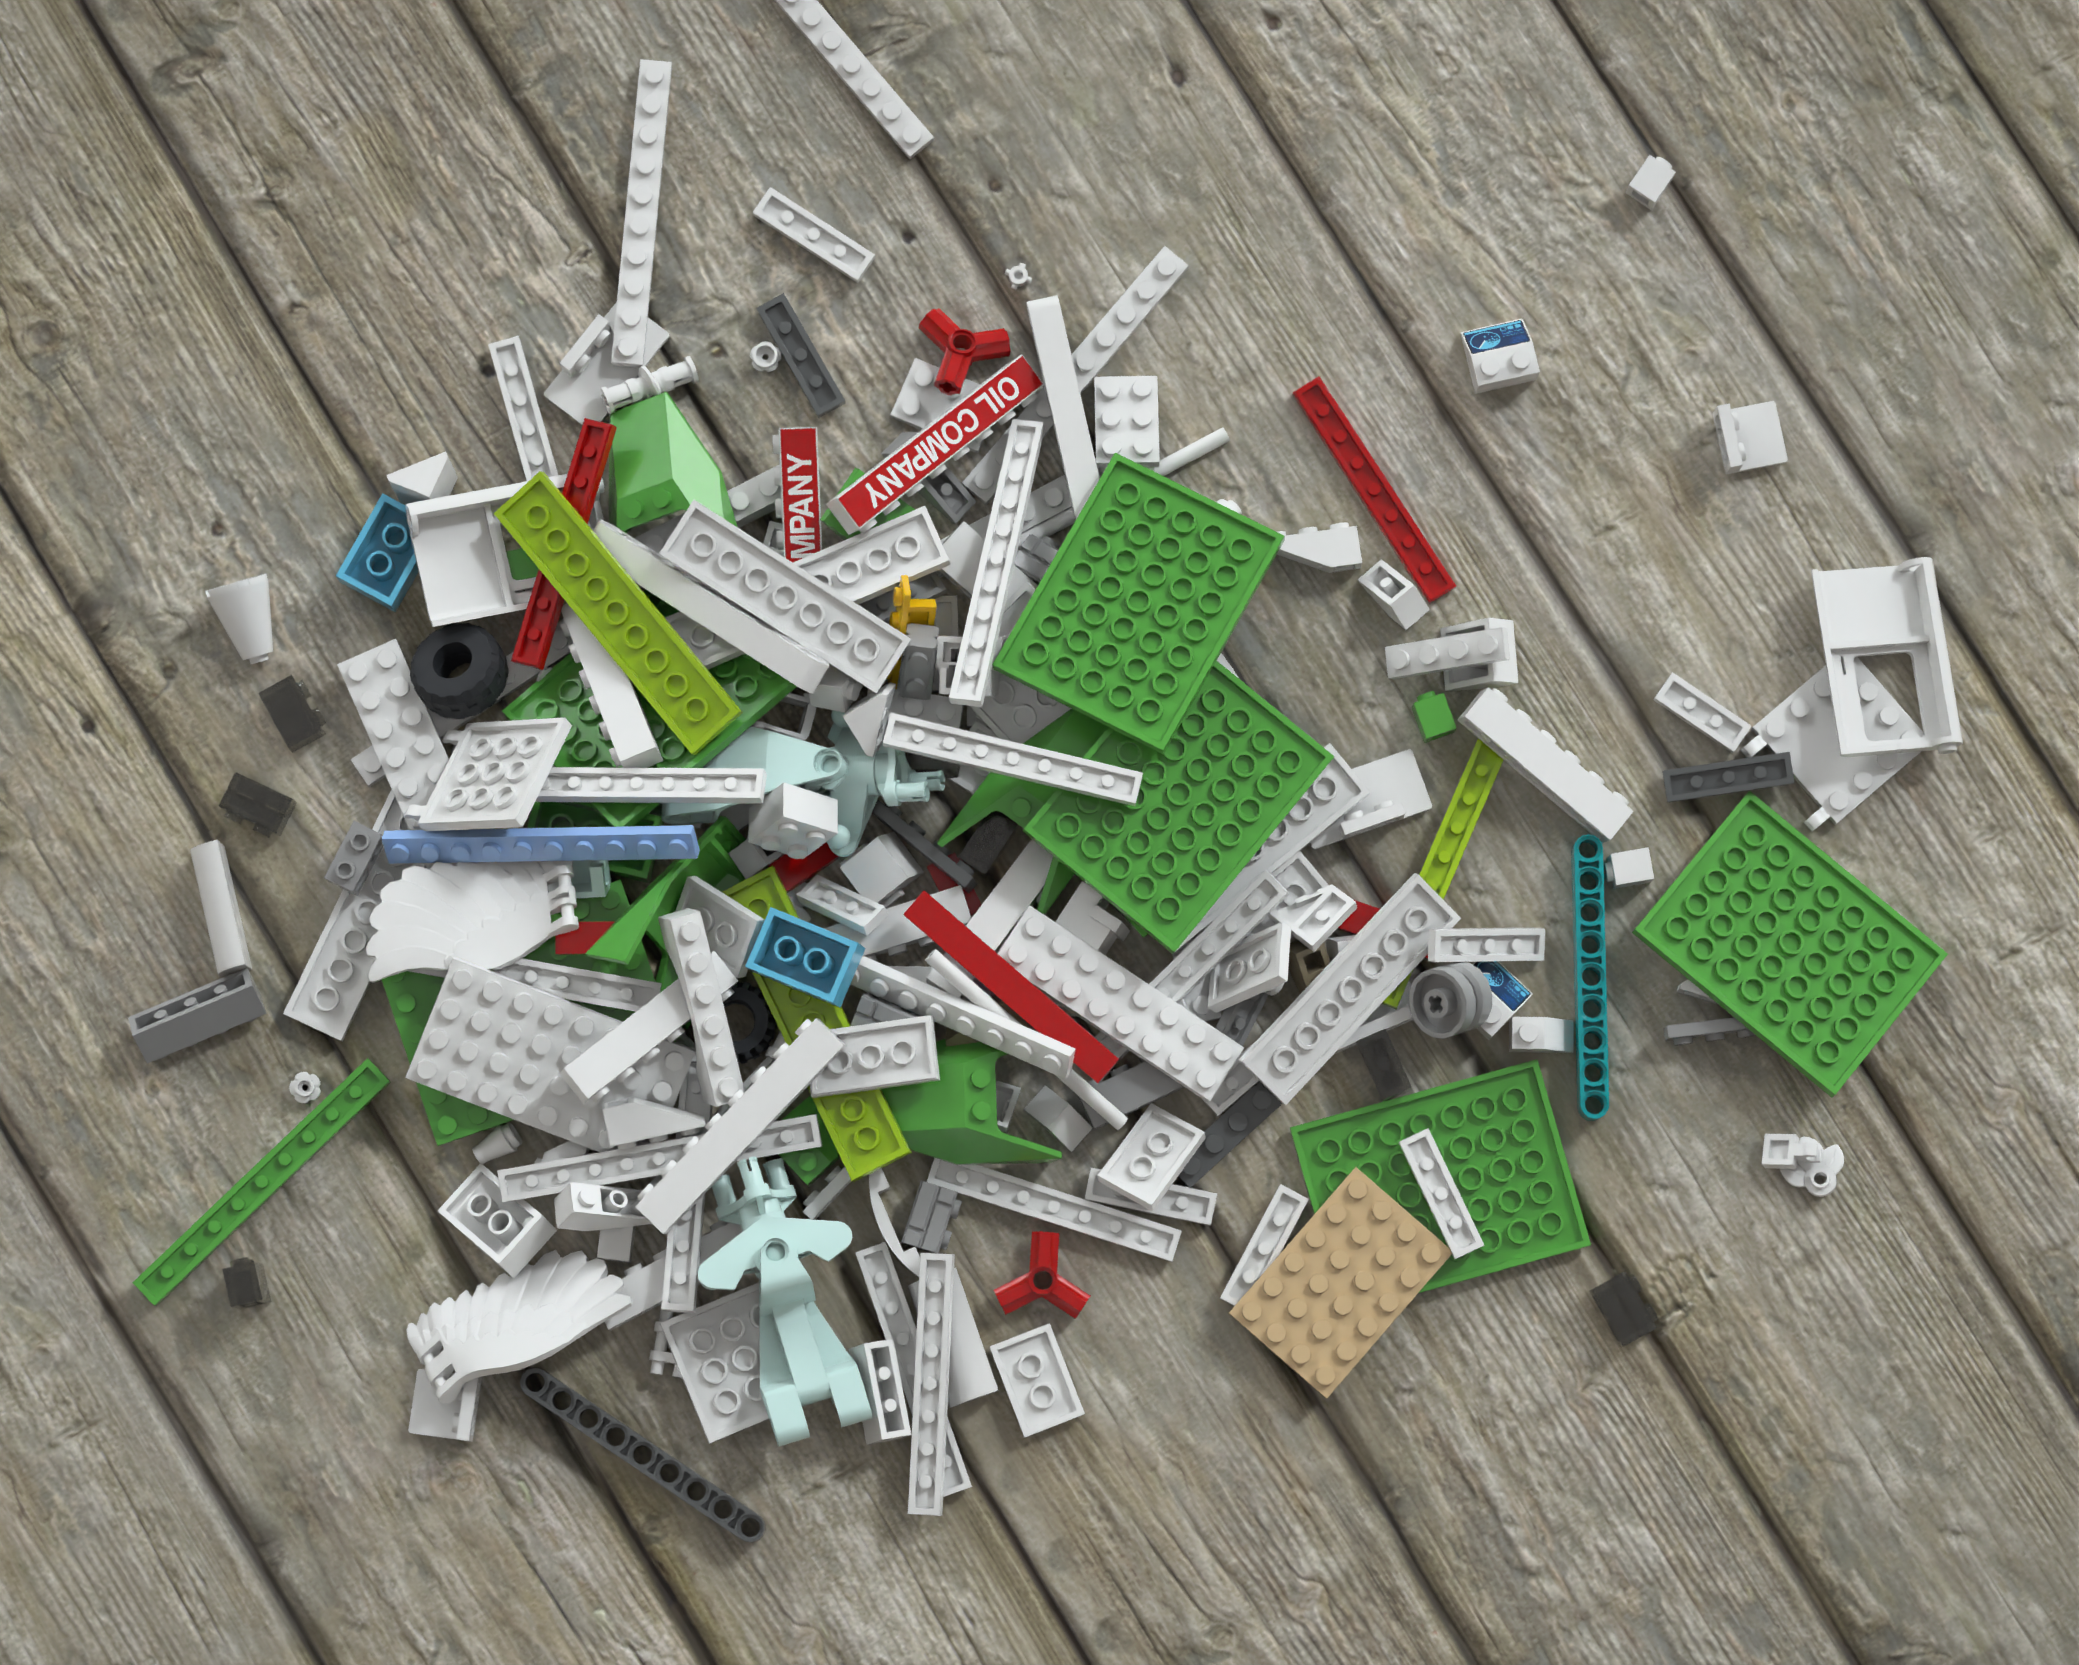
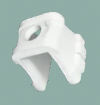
(806, 718)

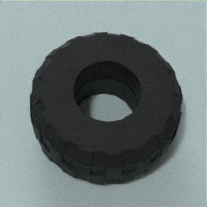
(472, 690)

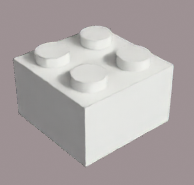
(793, 821)

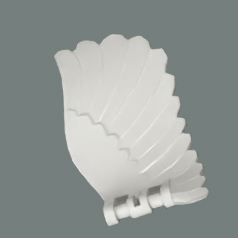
(469, 912)
(515, 1320)

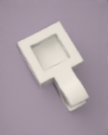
(1784, 1150)

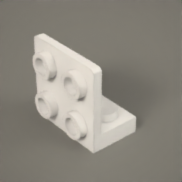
(1749, 436)
(448, 1420)

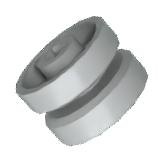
(1450, 999)

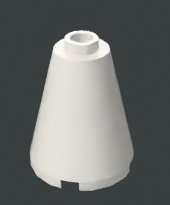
(246, 616)

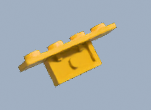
(907, 612)

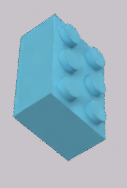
(382, 557)
(805, 957)

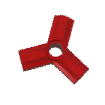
(956, 363)
(1042, 1259)

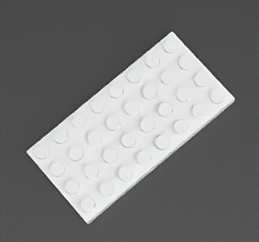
(510, 1041)

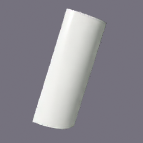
(964, 553)
(220, 908)
(969, 1367)

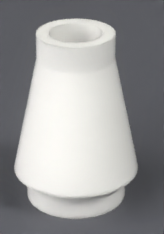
(499, 1142)

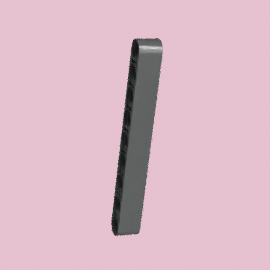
(627, 1452)

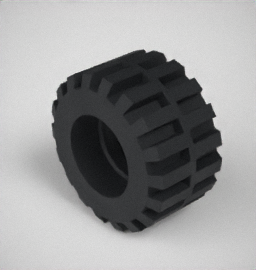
(764, 1022)

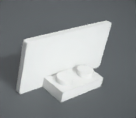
(589, 368)
(1394, 794)

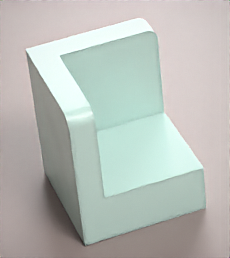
(591, 878)

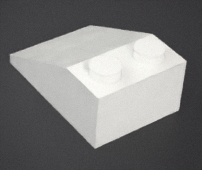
(503, 1231)

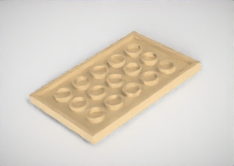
(1341, 1282)

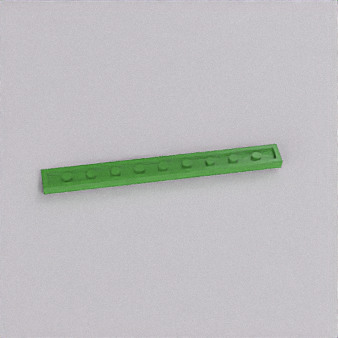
(261, 1182)

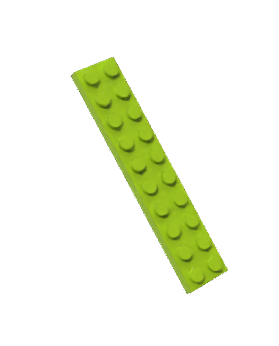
(618, 613)
(856, 1121)

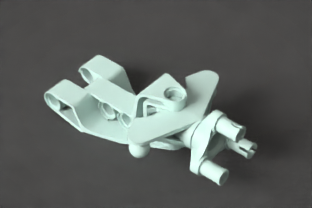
(836, 772)
(798, 1348)

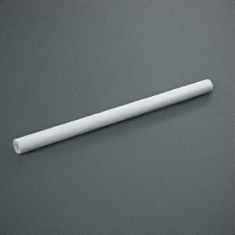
(1166, 466)
(983, 1000)

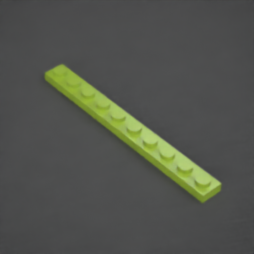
(1456, 830)

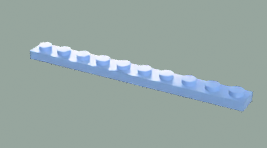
(541, 844)

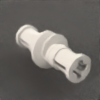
(649, 384)

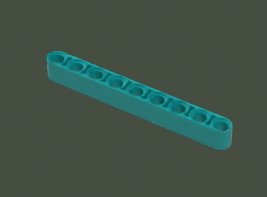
(1596, 962)

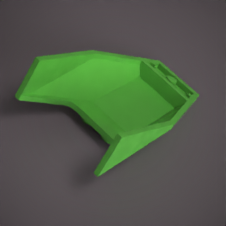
(660, 466)
(1022, 799)
(663, 895)
(959, 1113)

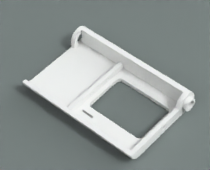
(465, 555)
(1882, 615)

